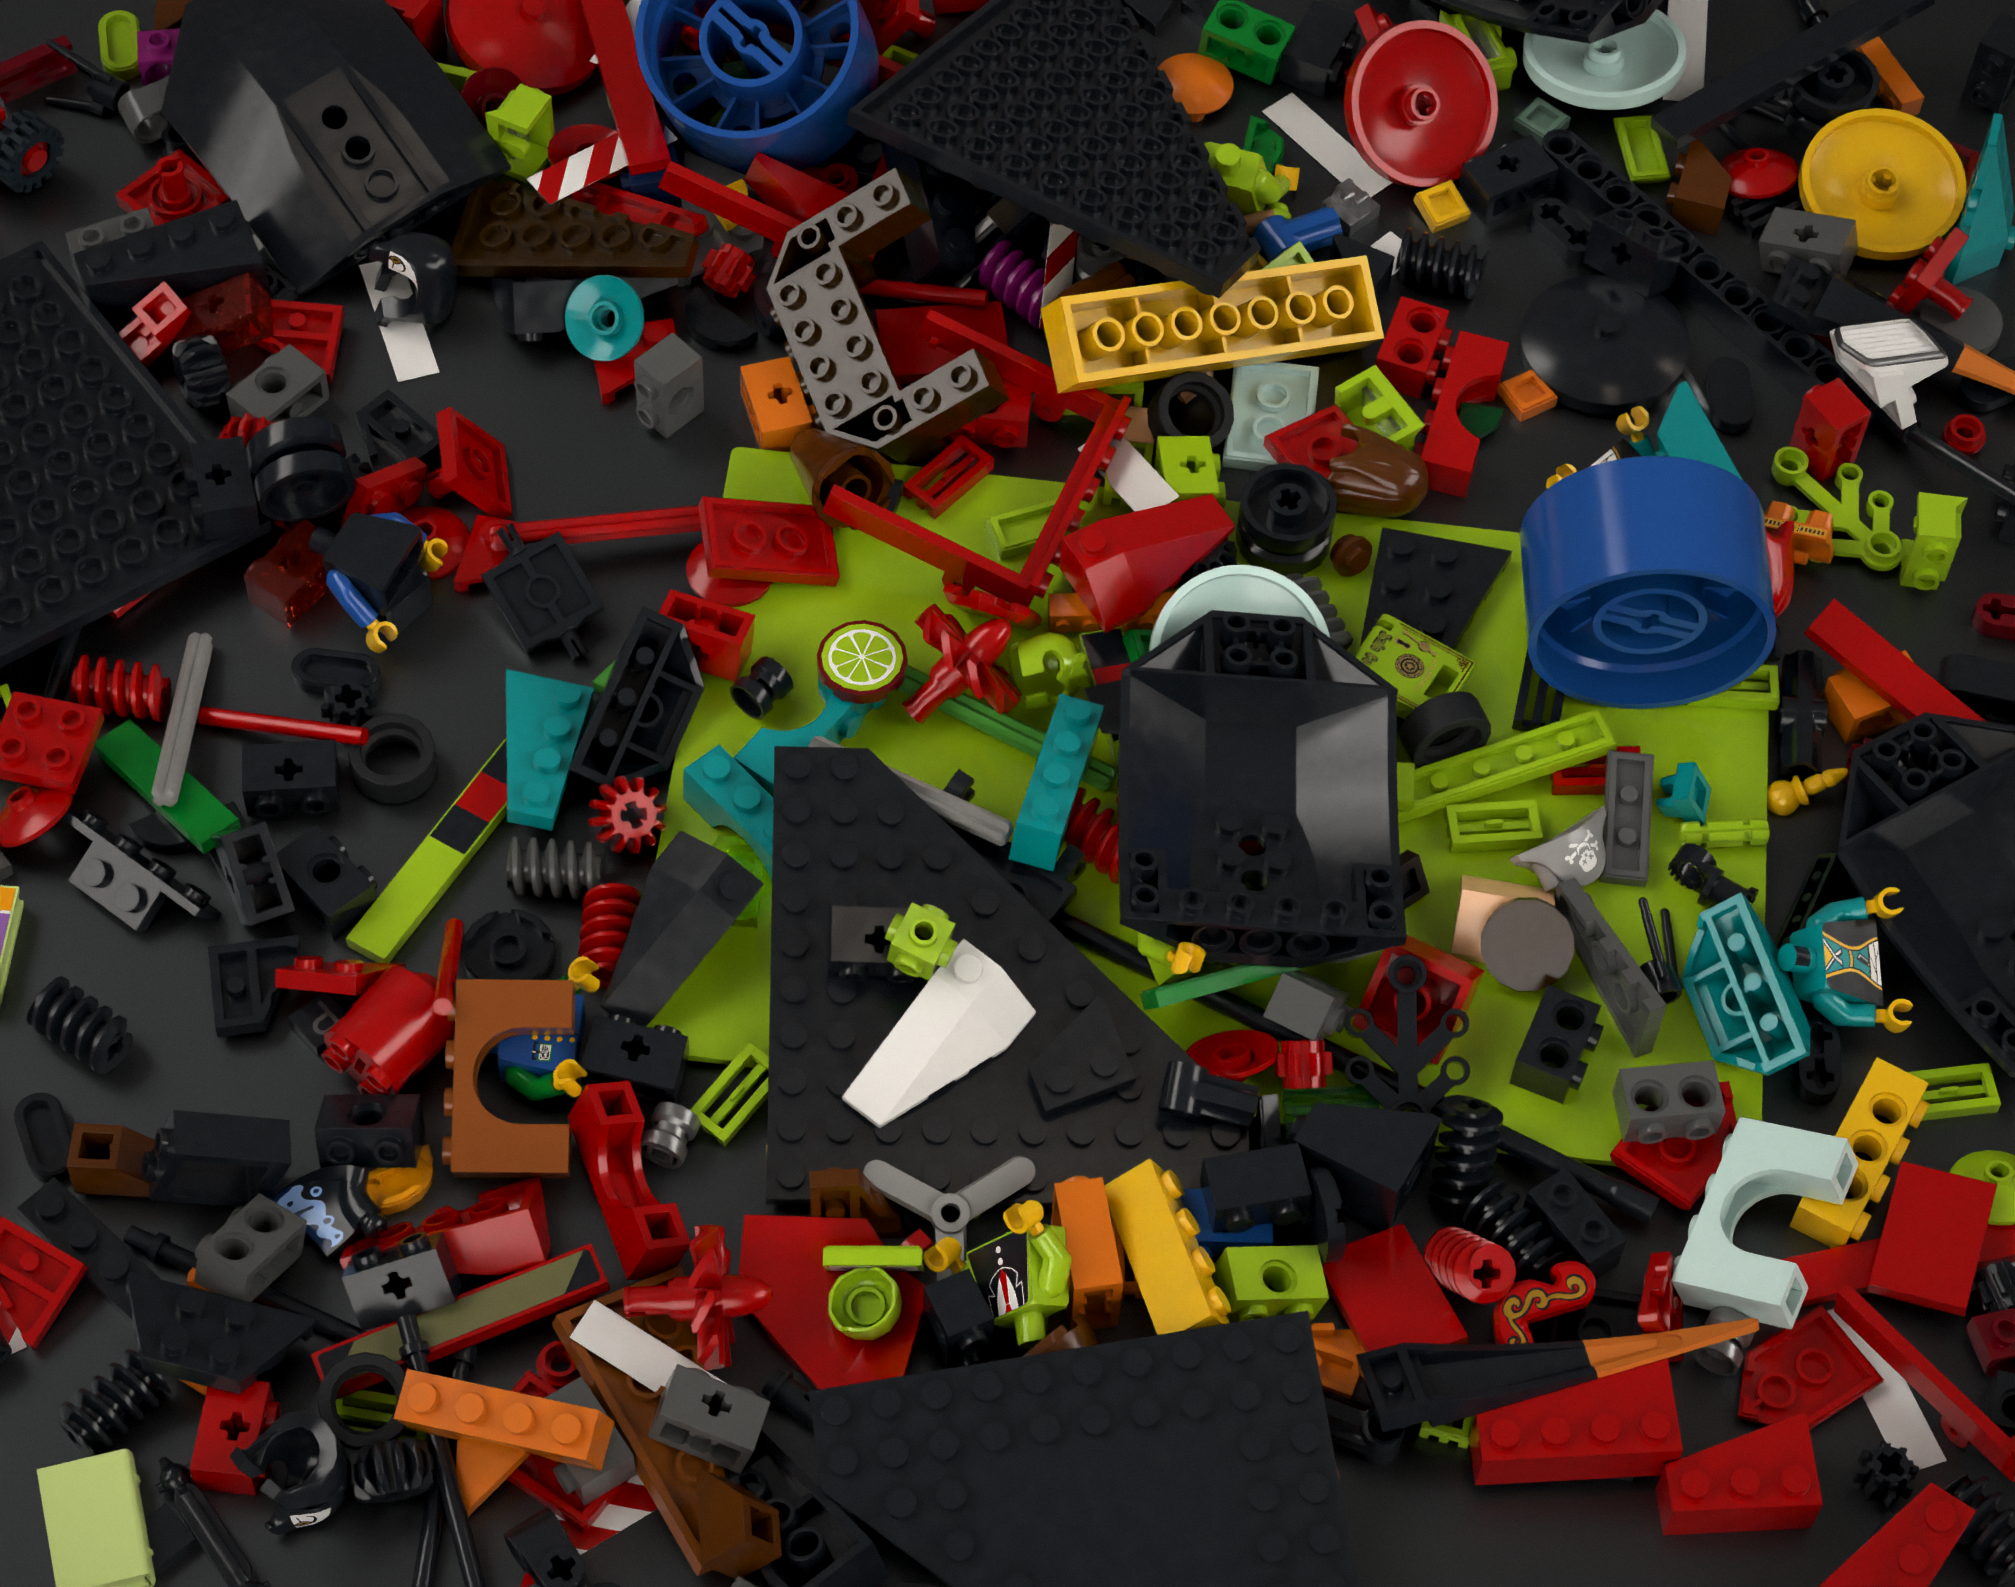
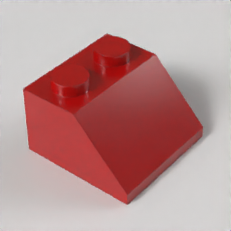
(1448, 986)

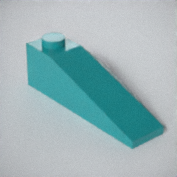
(1986, 210)

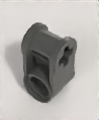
(142, 111)

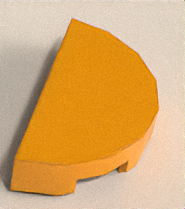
(401, 1188)

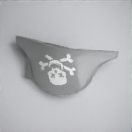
(1571, 854)

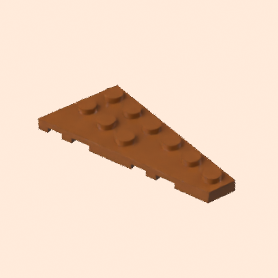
(662, 1468)

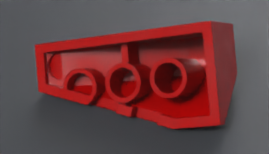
(1136, 556)

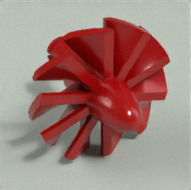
(965, 664)
(705, 1297)

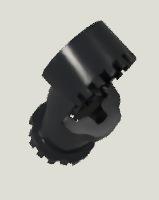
(1707, 877)

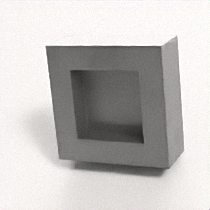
(1352, 206)

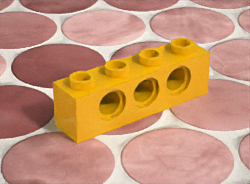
(1885, 1093)

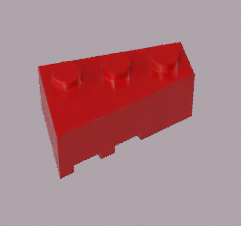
(1744, 1484)

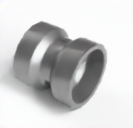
(669, 1135)
(1726, 1356)

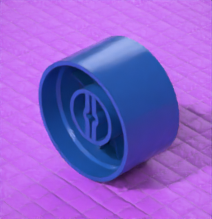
(780, 83)
(1647, 583)

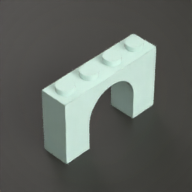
(1756, 1164)

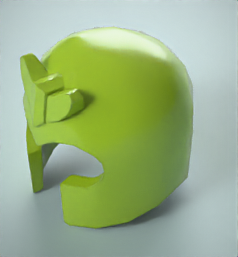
(1045, 668)

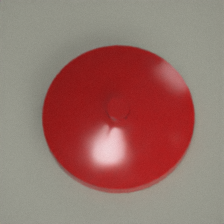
(534, 39)
(1420, 103)

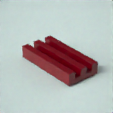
(34, 70)

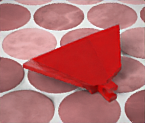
(790, 1259)

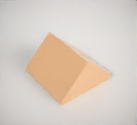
(1476, 903)

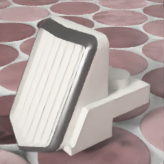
(1887, 361)

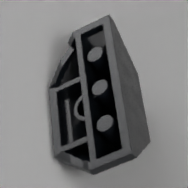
(641, 704)

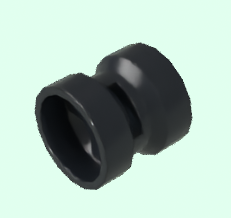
(761, 688)

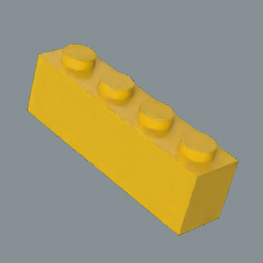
(1165, 1251)

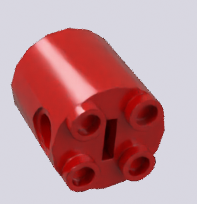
(389, 1032)

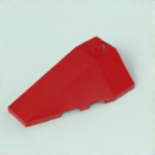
(490, 1238)

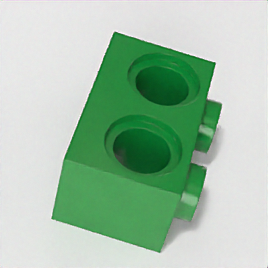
(1245, 39)

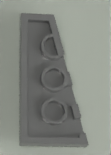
(1615, 974)

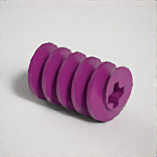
(1013, 280)

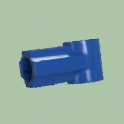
(1312, 229)

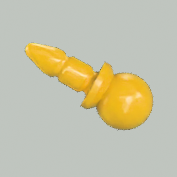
(1785, 796)

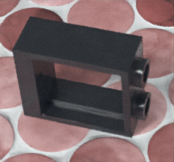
(217, 1158)

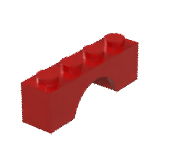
(1472, 377)
(609, 1136)

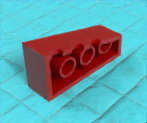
(1582, 1432)

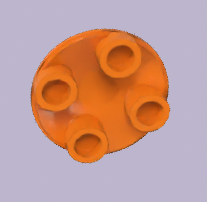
(1198, 83)

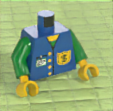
(549, 1064)

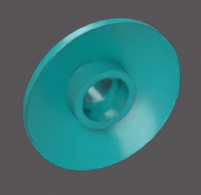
(588, 313)

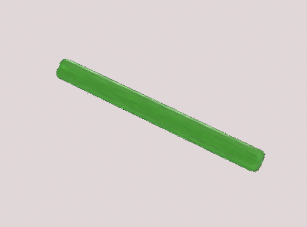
(1005, 728)

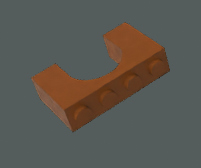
(483, 1017)

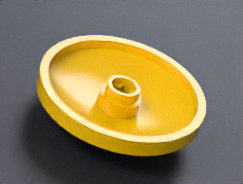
(1889, 177)

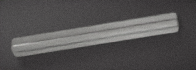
(182, 719)
(949, 807)

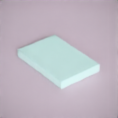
(1264, 401)

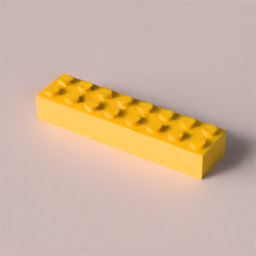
(1177, 329)

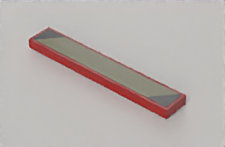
(478, 1314)

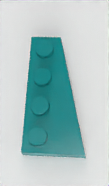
(541, 739)

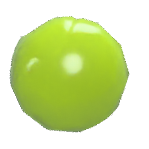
(865, 1303)

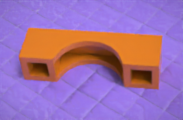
(504, 1417)

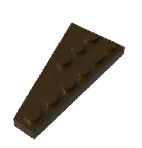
(524, 236)

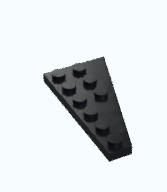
(1431, 584)

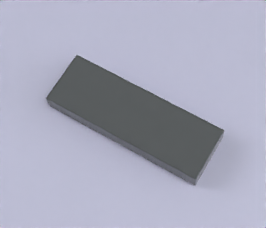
(1627, 817)

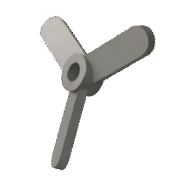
(968, 1201)

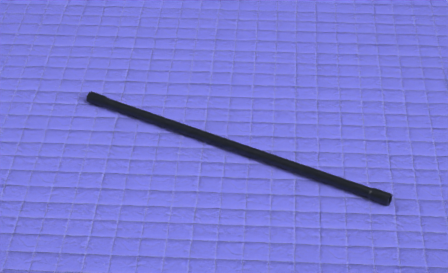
(1615, 1192)

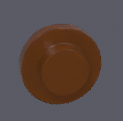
(1350, 555)

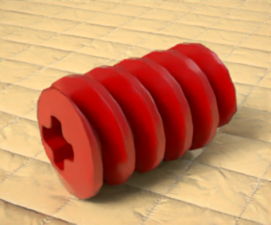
(121, 690)
(1094, 834)
(606, 925)
(1469, 1265)

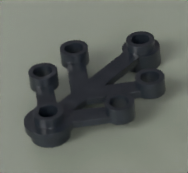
(1406, 1057)

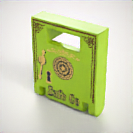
(1412, 662)

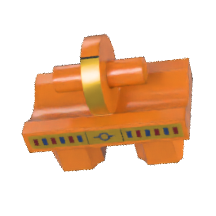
(1810, 539)

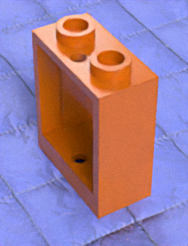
(1095, 1269)

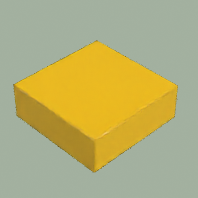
(1442, 206)

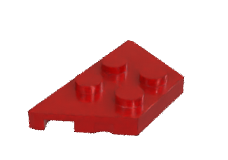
(641, 208)

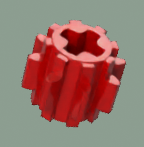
(728, 270)
(1303, 1064)

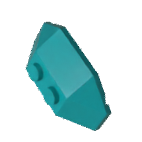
(1689, 434)
(1742, 993)

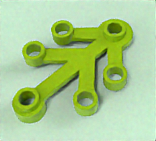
(1846, 513)

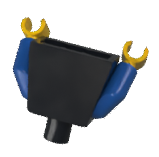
(371, 565)

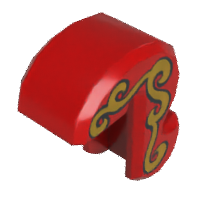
(1536, 1301)

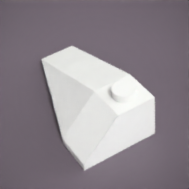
(948, 1029)

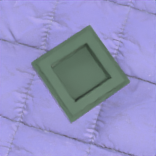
(1539, 119)

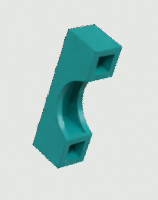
(836, 722)
(1055, 782)
(731, 797)

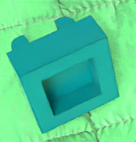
(1689, 794)

